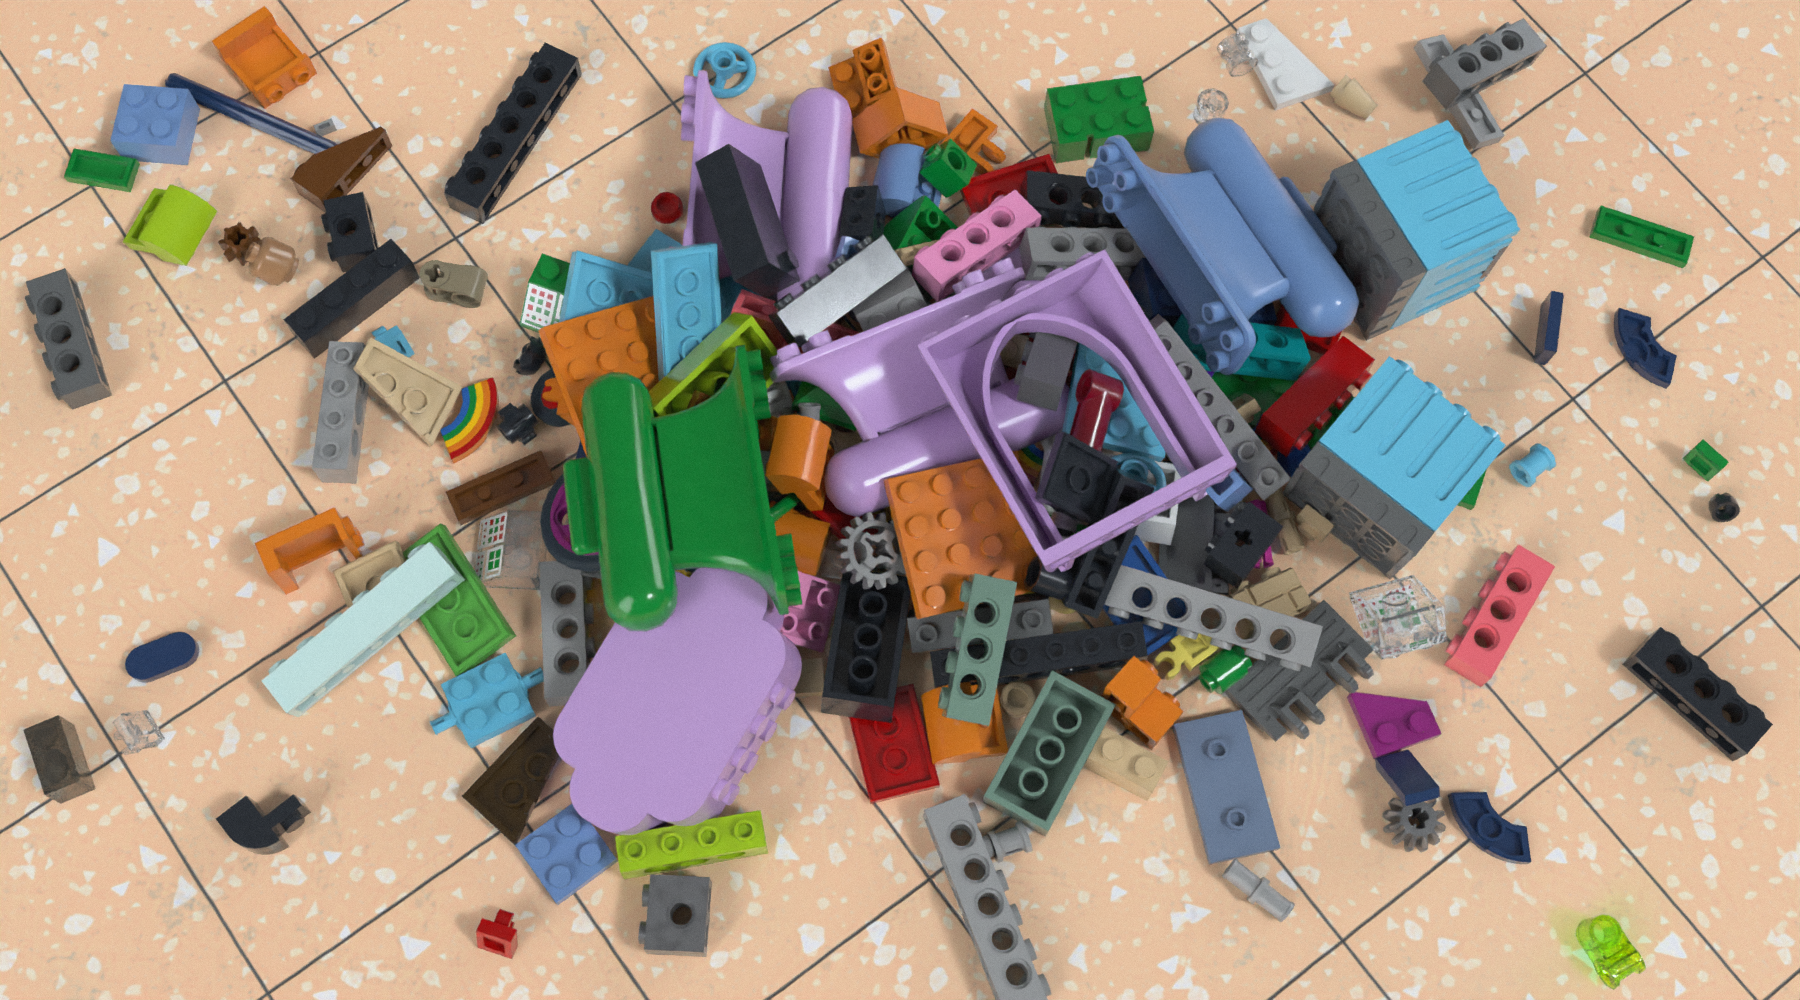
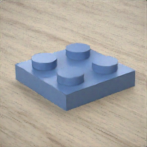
(566, 853)

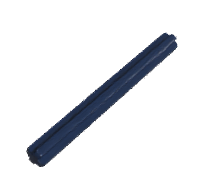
(250, 115)

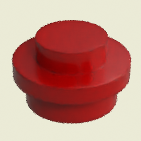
(667, 208)

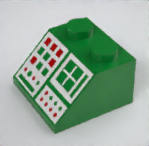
(544, 293)

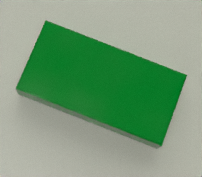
(102, 170)

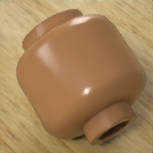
(272, 261)

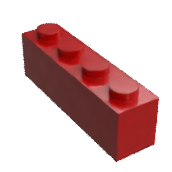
(1315, 396)

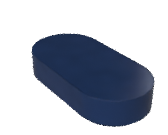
(162, 657)

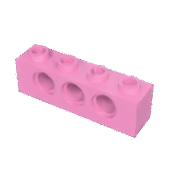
(993, 244)

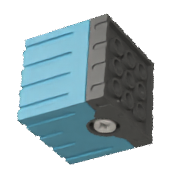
(1414, 226)
(1393, 466)

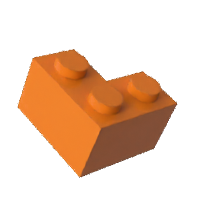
(899, 119)
(1140, 704)

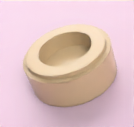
(1017, 699)

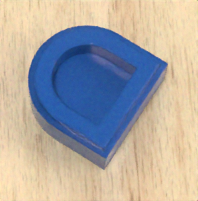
(1293, 460)

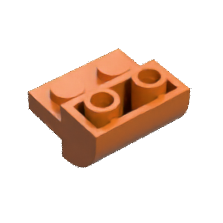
(864, 77)
(800, 458)
(808, 538)
(962, 740)

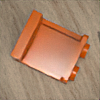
(264, 57)
(305, 544)

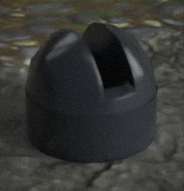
(1730, 507)

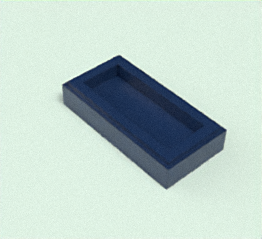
(1548, 327)
(1407, 777)

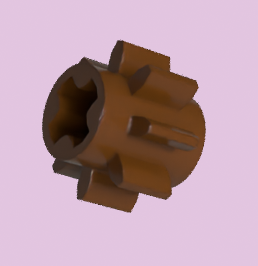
(237, 241)

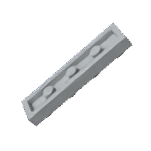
(1471, 113)

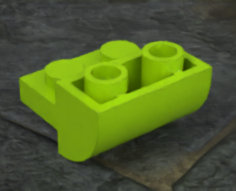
(171, 224)

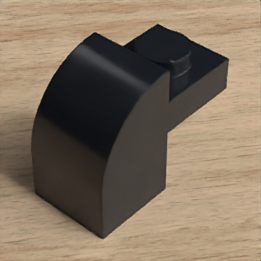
(260, 832)

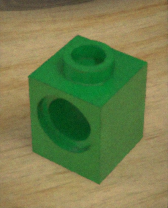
(947, 167)

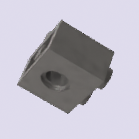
(663, 898)

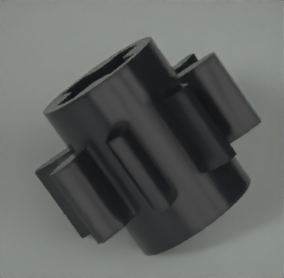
(517, 424)

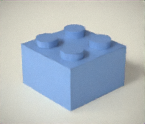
(155, 124)

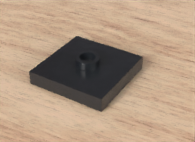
(1076, 479)

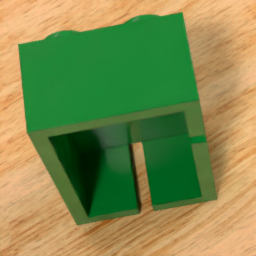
(1097, 112)

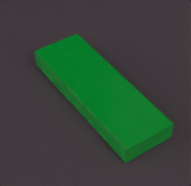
(1642, 236)

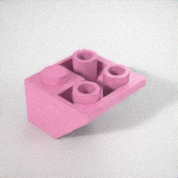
(810, 622)

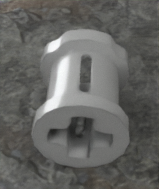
(1010, 841)

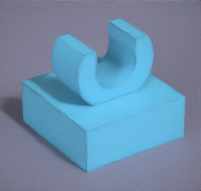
(394, 339)

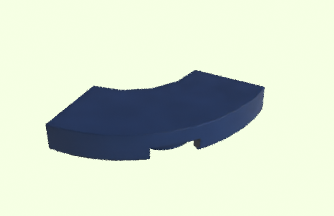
(1488, 829)

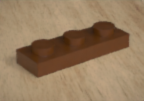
(500, 487)

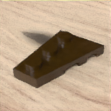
(515, 781)

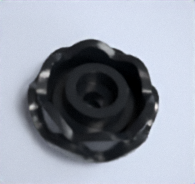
(531, 358)

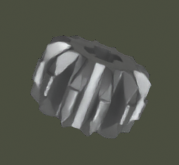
(1410, 834)

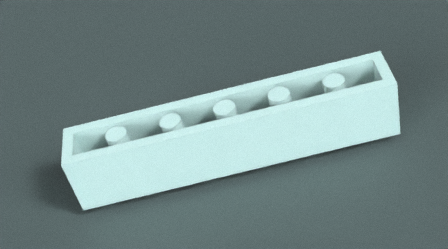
(362, 629)

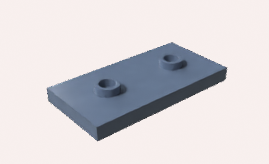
(1225, 787)

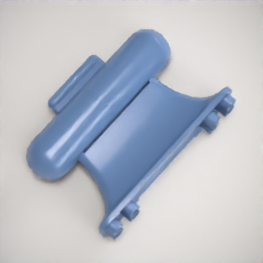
(1227, 239)

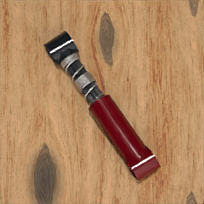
(1097, 399)

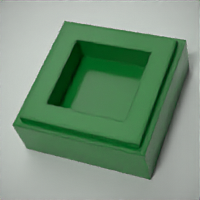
(1705, 460)

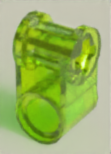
(1611, 952)

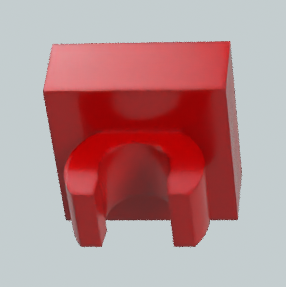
(499, 935)

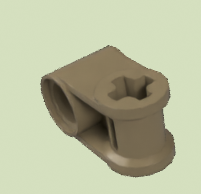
(454, 283)

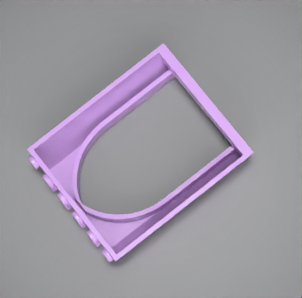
(1100, 312)

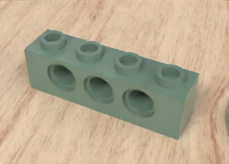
(999, 596)

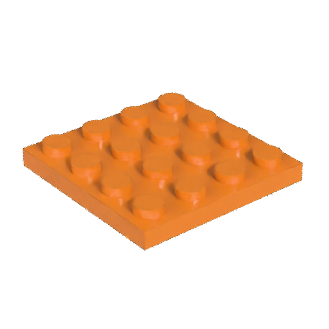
(599, 344)
(955, 526)

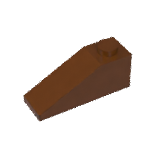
(340, 168)

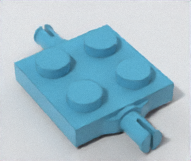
(488, 700)

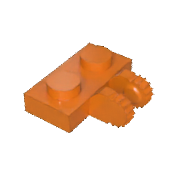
(975, 135)

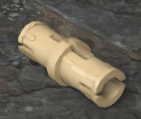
(1279, 510)

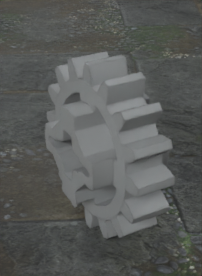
(861, 543)

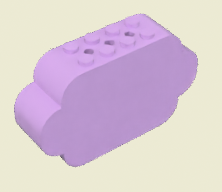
(680, 709)

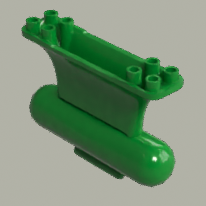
(675, 494)

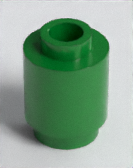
(1224, 669)

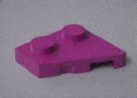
(1392, 722)

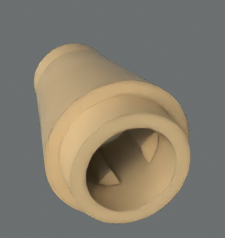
(1353, 97)

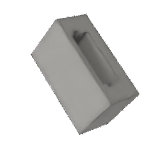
(325, 127)

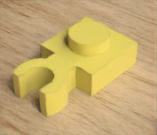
(1186, 652)

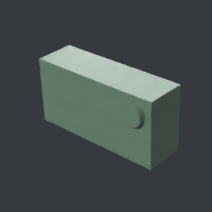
(1048, 753)

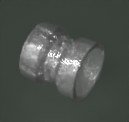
(1237, 54)

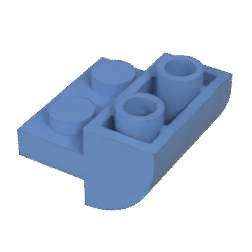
(900, 178)

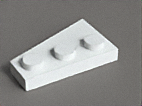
(1282, 67)

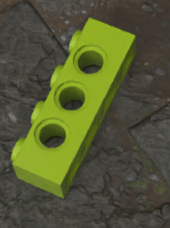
(691, 846)

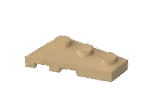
(408, 387)

